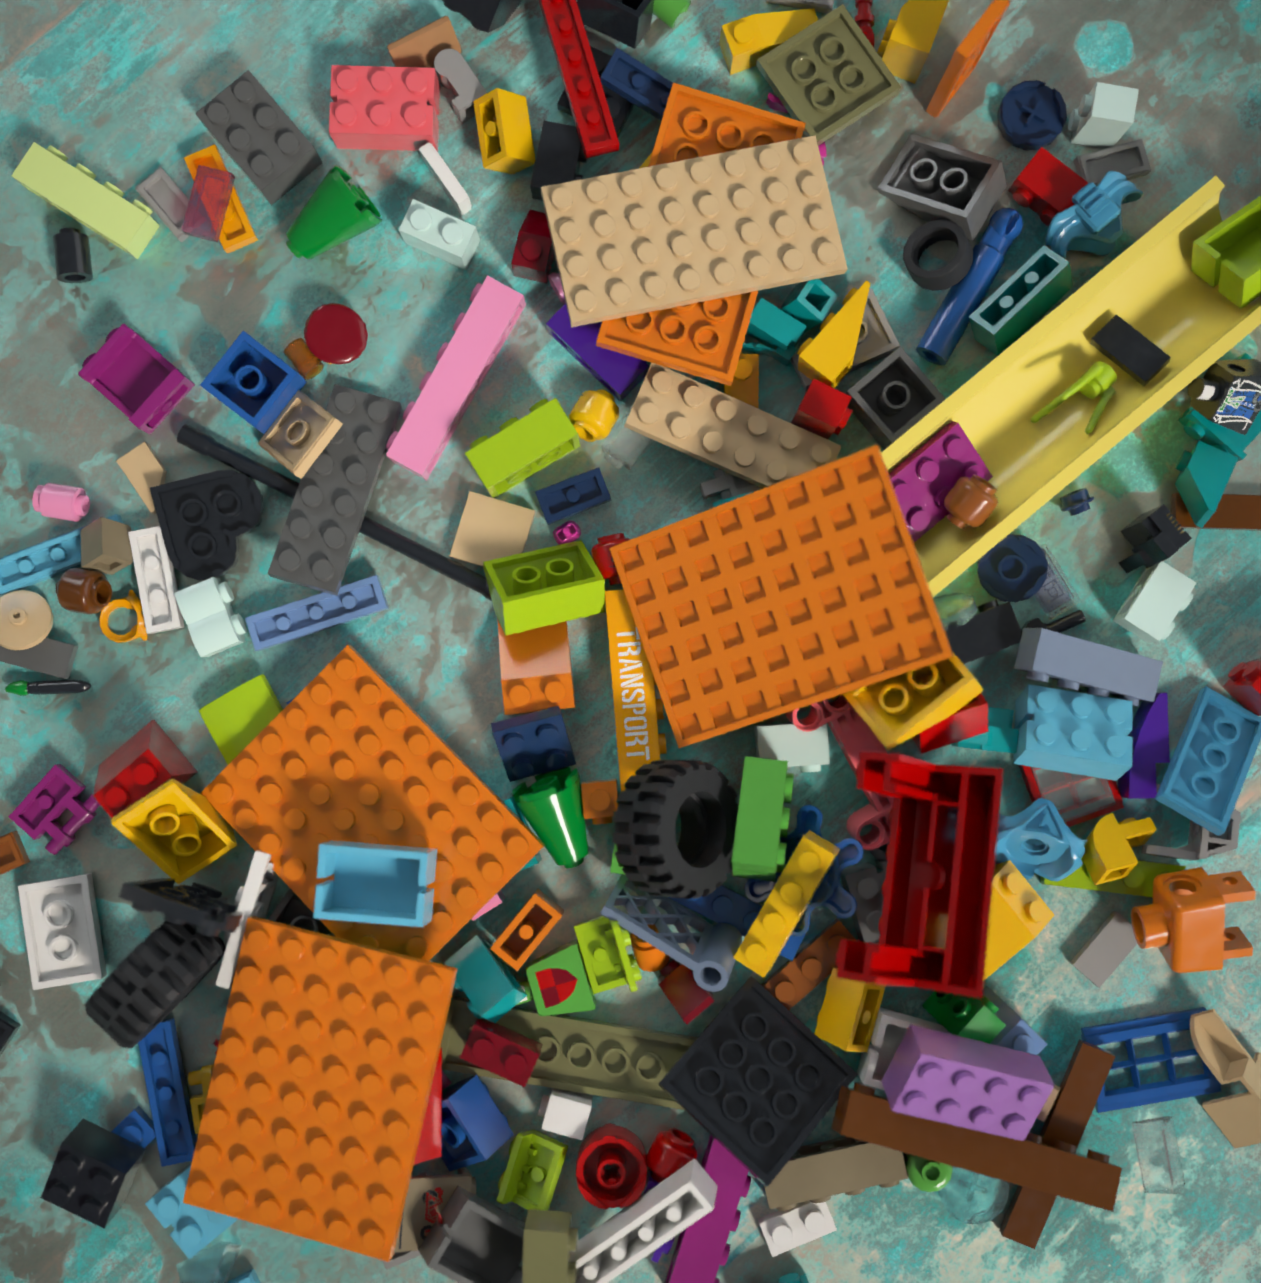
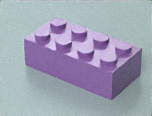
(967, 1083)

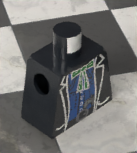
(1229, 393)

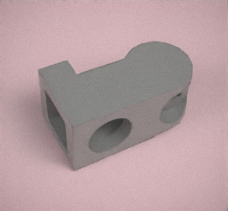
(459, 78)

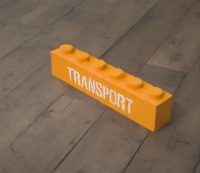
(633, 691)

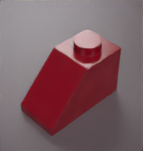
(533, 249)
(682, 990)

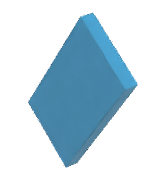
(1211, 761)

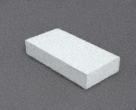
(445, 178)

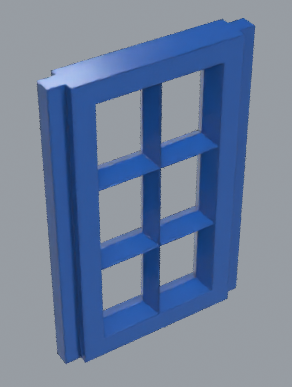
(1154, 1092)

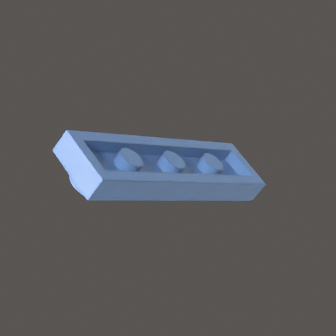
(316, 613)

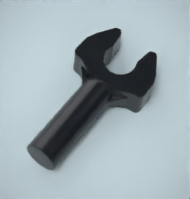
(1059, 625)

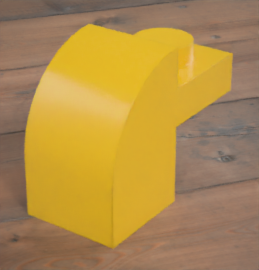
(1110, 847)

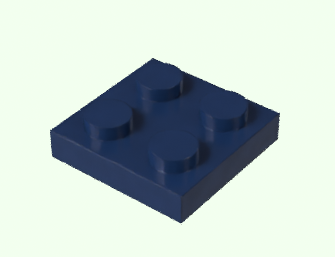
(533, 743)

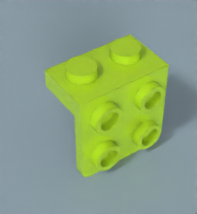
(605, 954)

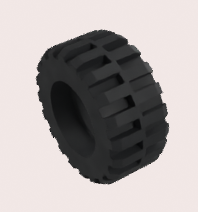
(648, 822)
(153, 981)

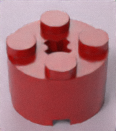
(613, 1186)

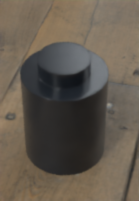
(72, 256)

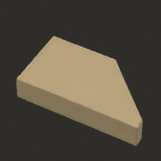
(143, 472)

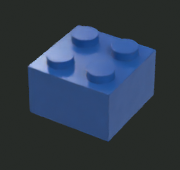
(253, 382)

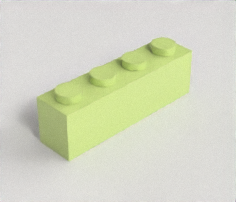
(85, 199)

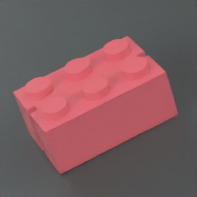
(384, 107)

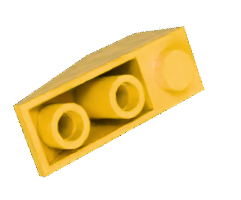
(833, 349)

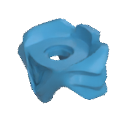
(1094, 219)
(1039, 842)

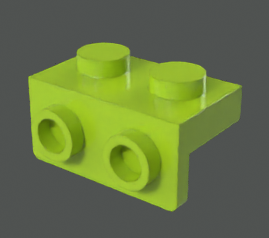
(532, 1170)

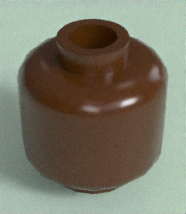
(83, 591)

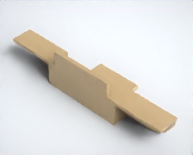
(1227, 1059)

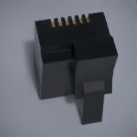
(1153, 538)

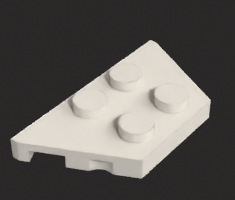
(252, 900)

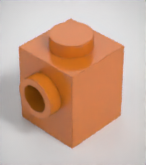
(599, 800)

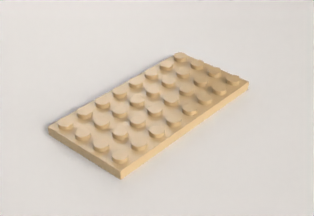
(693, 230)

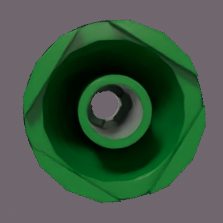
(331, 216)
(556, 814)

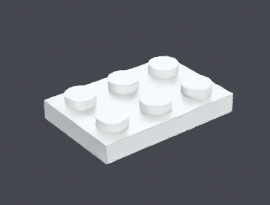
(62, 931)

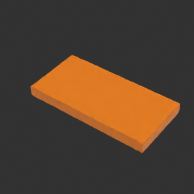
(967, 56)

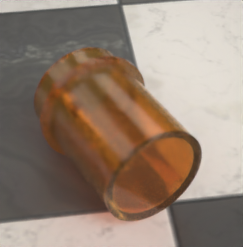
(303, 359)

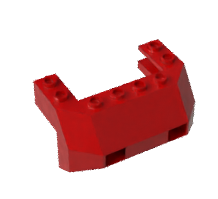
(935, 876)

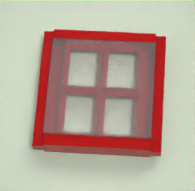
(1074, 795)

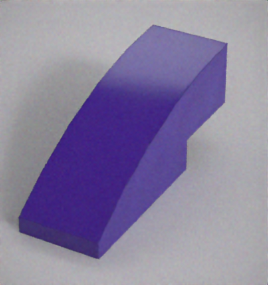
(1149, 747)

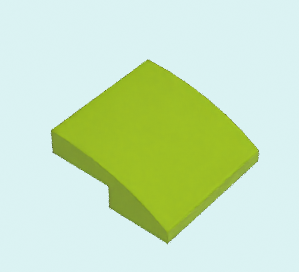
(240, 715)

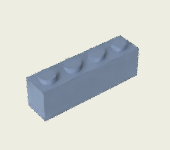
(1087, 665)

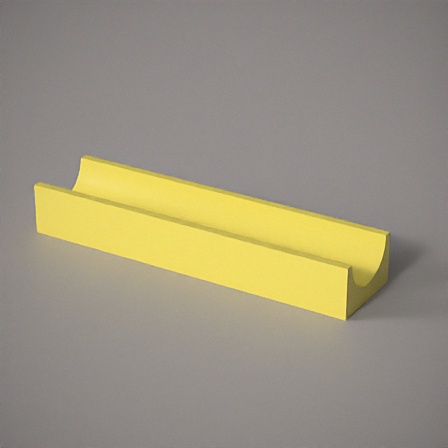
(1034, 461)

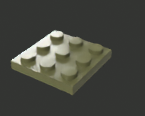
(828, 75)

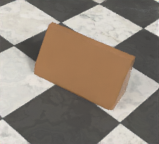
(423, 45)

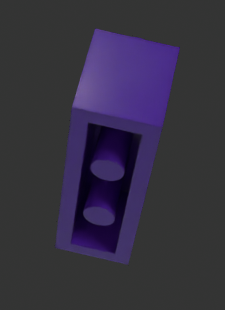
(612, 369)

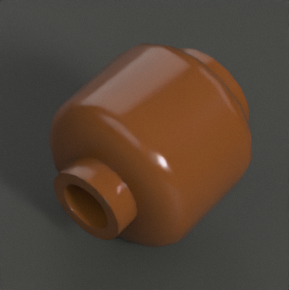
(970, 501)

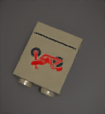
(425, 1203)

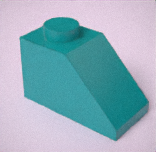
(1203, 479)

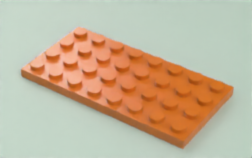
(708, 334)

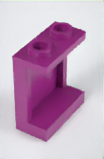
(136, 378)

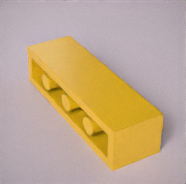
(786, 903)

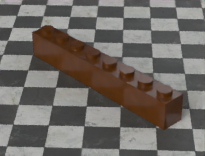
(1025, 1163)

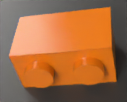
(527, 929)

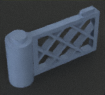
(710, 950)

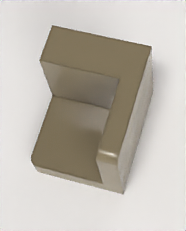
(106, 546)

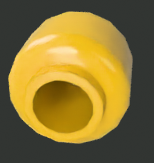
(594, 415)

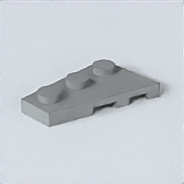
(874, 341)

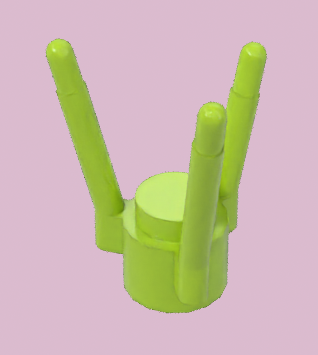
(1092, 384)

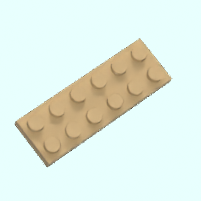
(724, 430)

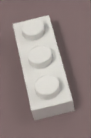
(155, 581)

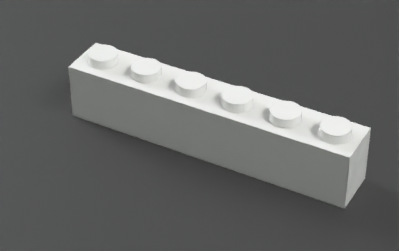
(645, 1224)

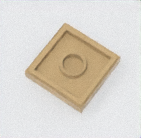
(300, 434)
(491, 530)

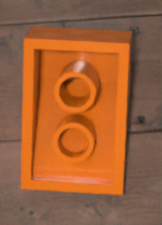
(536, 669)

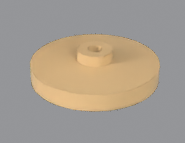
(24, 619)

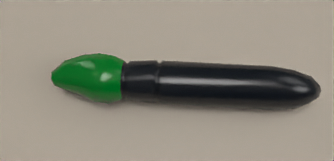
(25, 688)

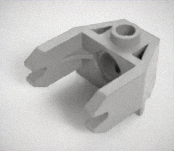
(1200, 842)

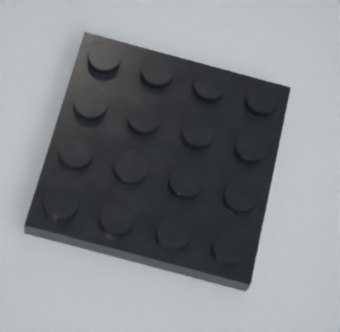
(758, 1080)

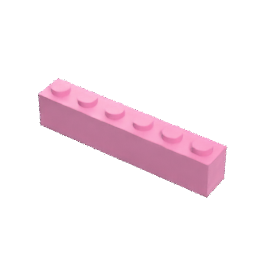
(456, 377)

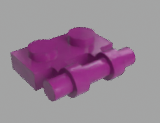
(48, 801)

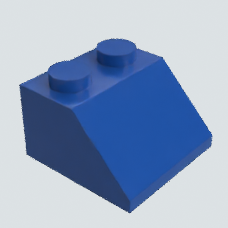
(470, 1124)

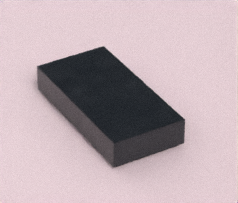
(1130, 350)

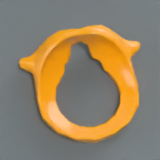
(130, 602)

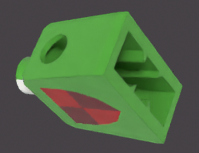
(559, 982)

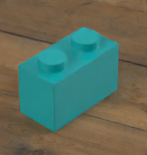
(485, 980)

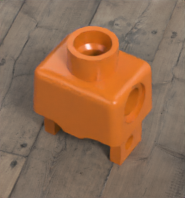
(1190, 919)

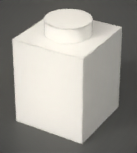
(565, 1112)

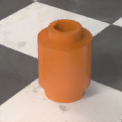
(647, 956)

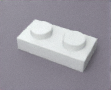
(796, 1226)

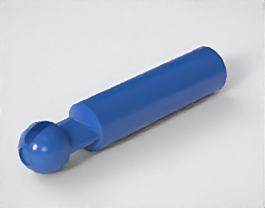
(968, 294)

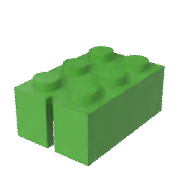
(762, 819)

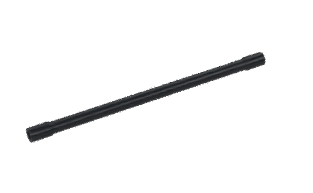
(210, 447)

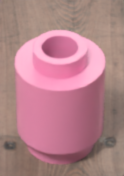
(61, 501)

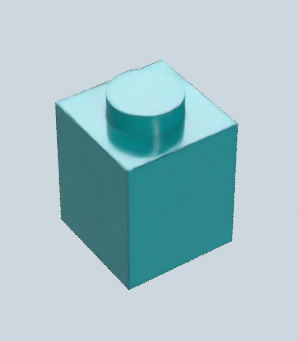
(809, 302)

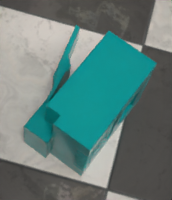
(775, 331)
(999, 735)

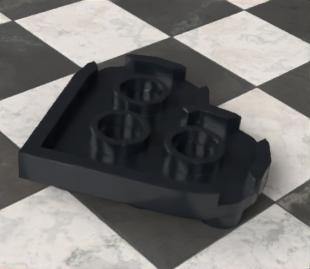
(204, 520)
(184, 904)

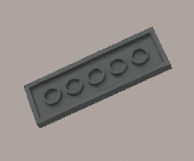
(335, 493)

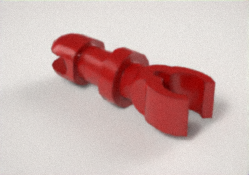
(865, 19)

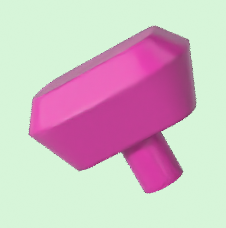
(567, 532)

